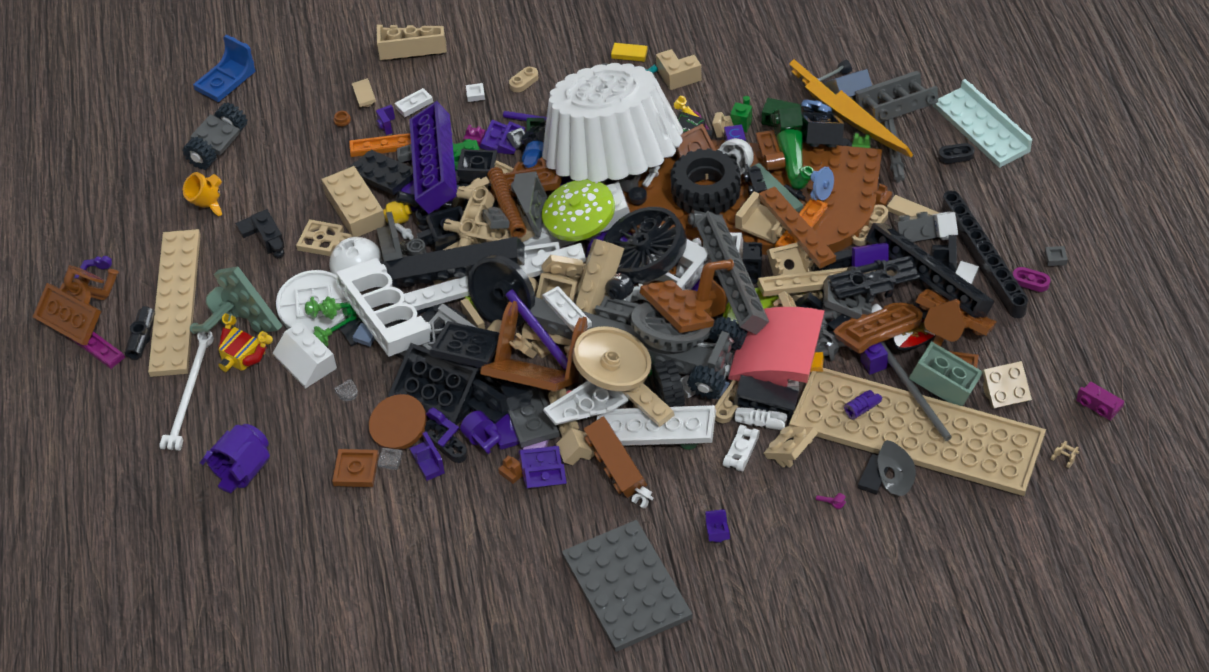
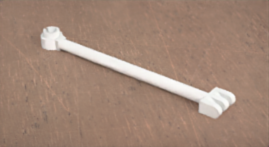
(173, 438)

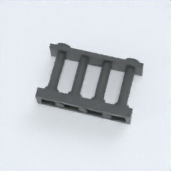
(893, 88)

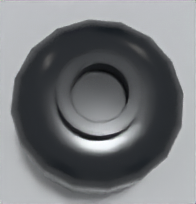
(619, 287)

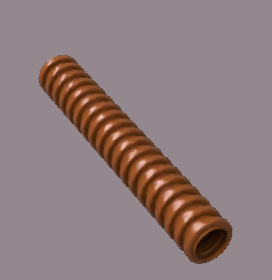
(506, 202)

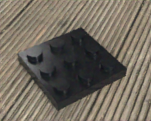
(465, 344)

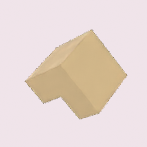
(574, 446)

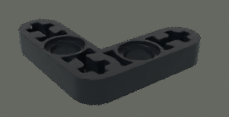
(454, 443)

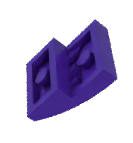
(496, 138)
(542, 467)

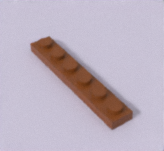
(797, 227)

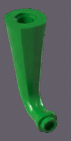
(791, 145)

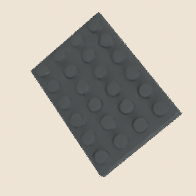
(626, 585)

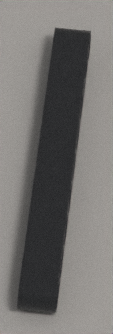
(986, 256)

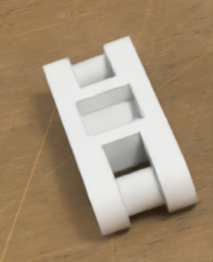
(741, 448)

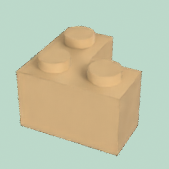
(677, 71)

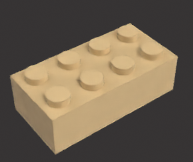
(353, 202)

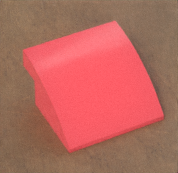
(781, 348)

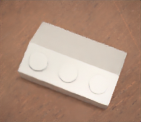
(304, 355)

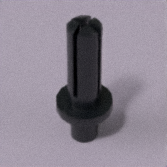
(797, 193)

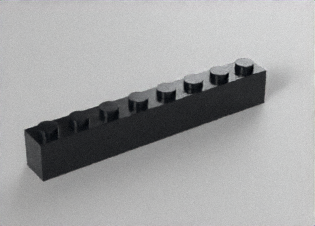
(450, 262)

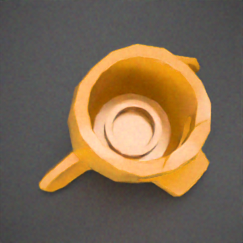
(203, 191)

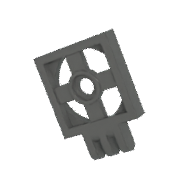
(859, 303)

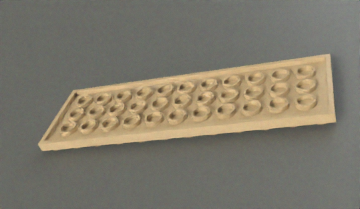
(981, 446)

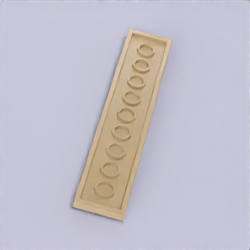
(174, 303)

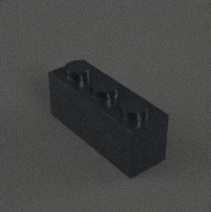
(765, 396)

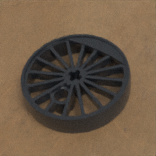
(649, 241)

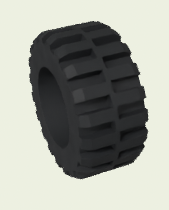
(705, 198)

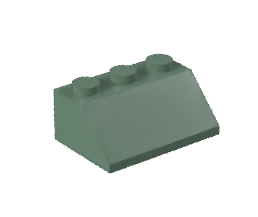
(945, 375)

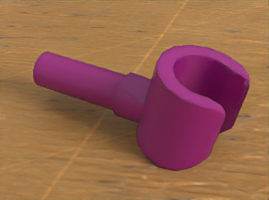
(837, 502)

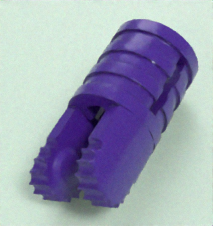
(862, 404)

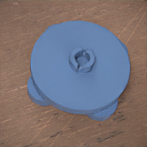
(811, 106)
(822, 184)

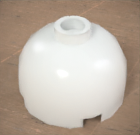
(739, 151)

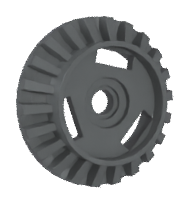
(660, 333)

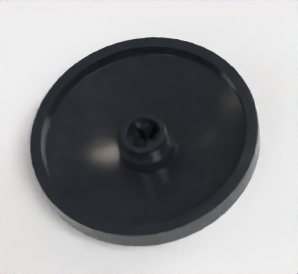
(490, 282)

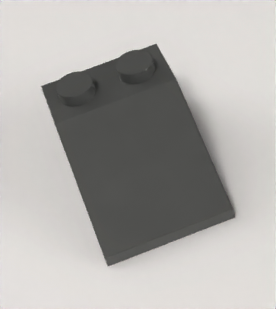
(531, 198)

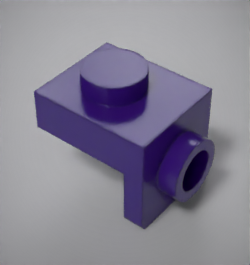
(384, 117)
(717, 525)

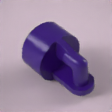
(480, 430)

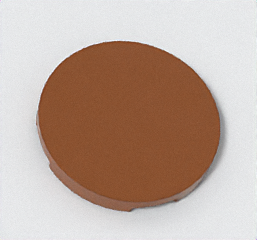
(397, 422)

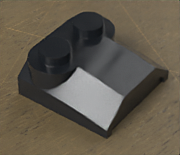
(475, 164)

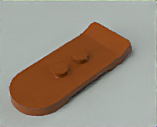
(878, 326)

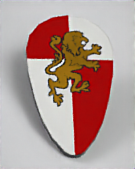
(913, 338)

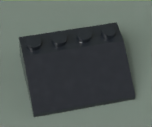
(436, 382)

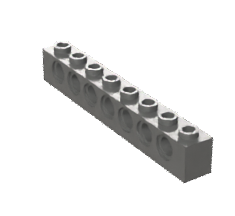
(735, 282)

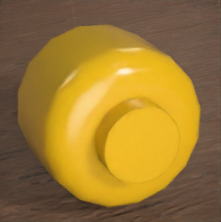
(399, 211)

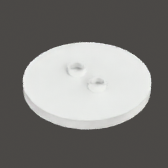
(299, 290)

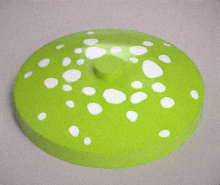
(578, 210)

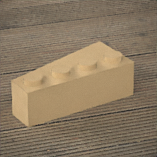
(410, 41)

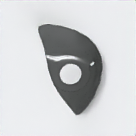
(898, 459)

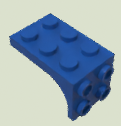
(229, 72)

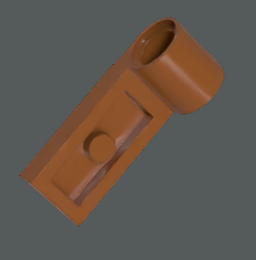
(770, 150)

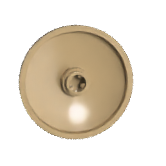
(611, 358)

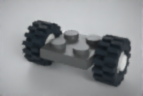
(214, 135)
(710, 379)

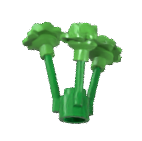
(329, 309)

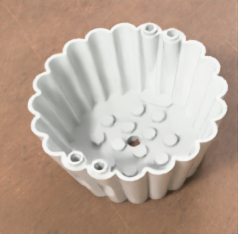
(609, 124)

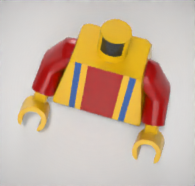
(239, 347)

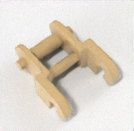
(1058, 451)

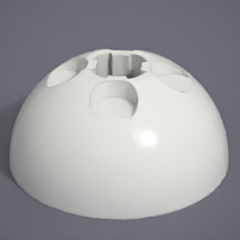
(353, 252)

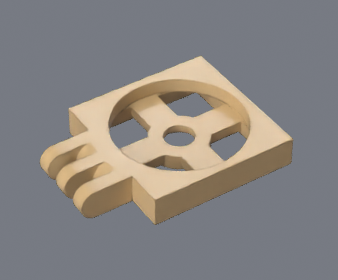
(323, 228)

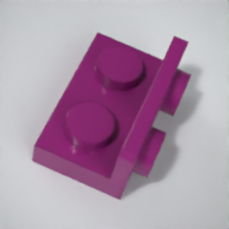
(1099, 400)

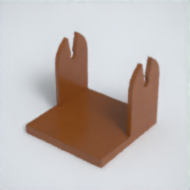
(525, 372)

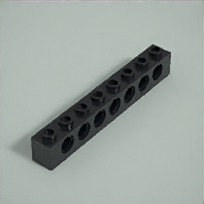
(932, 271)

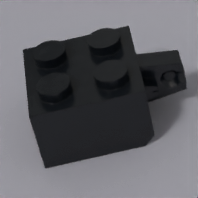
(435, 233)

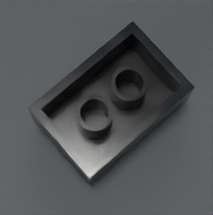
(822, 129)

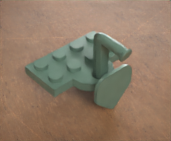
(239, 299)

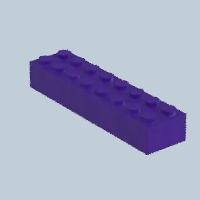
(432, 158)

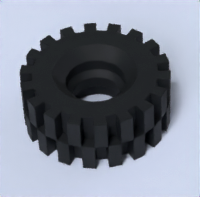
(668, 383)

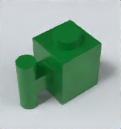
(742, 114)

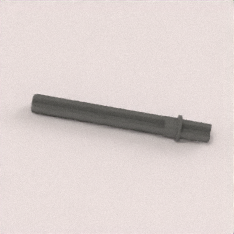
(896, 164)

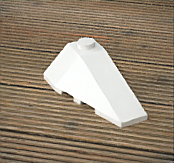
(584, 402)

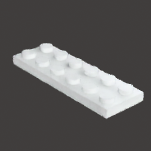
(688, 425)

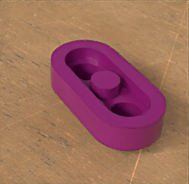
(1032, 279)

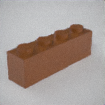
(617, 460)

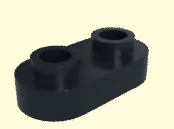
(956, 153)

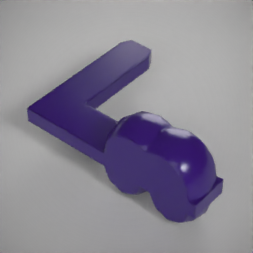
(101, 263)
(440, 419)

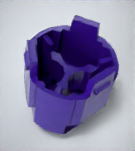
(238, 456)

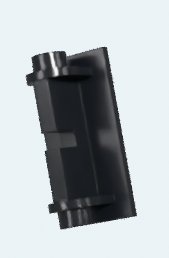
(753, 176)

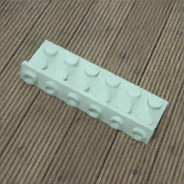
(984, 124)

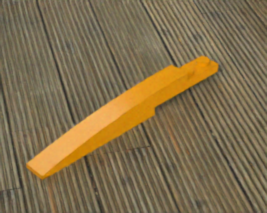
(848, 110)

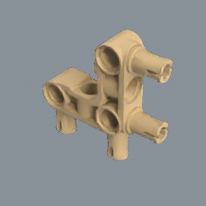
(473, 219)

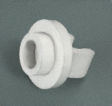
(644, 494)

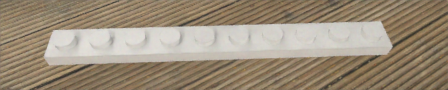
(458, 287)

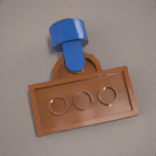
(532, 162)

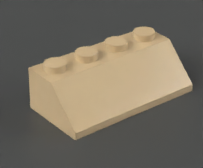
(598, 270)

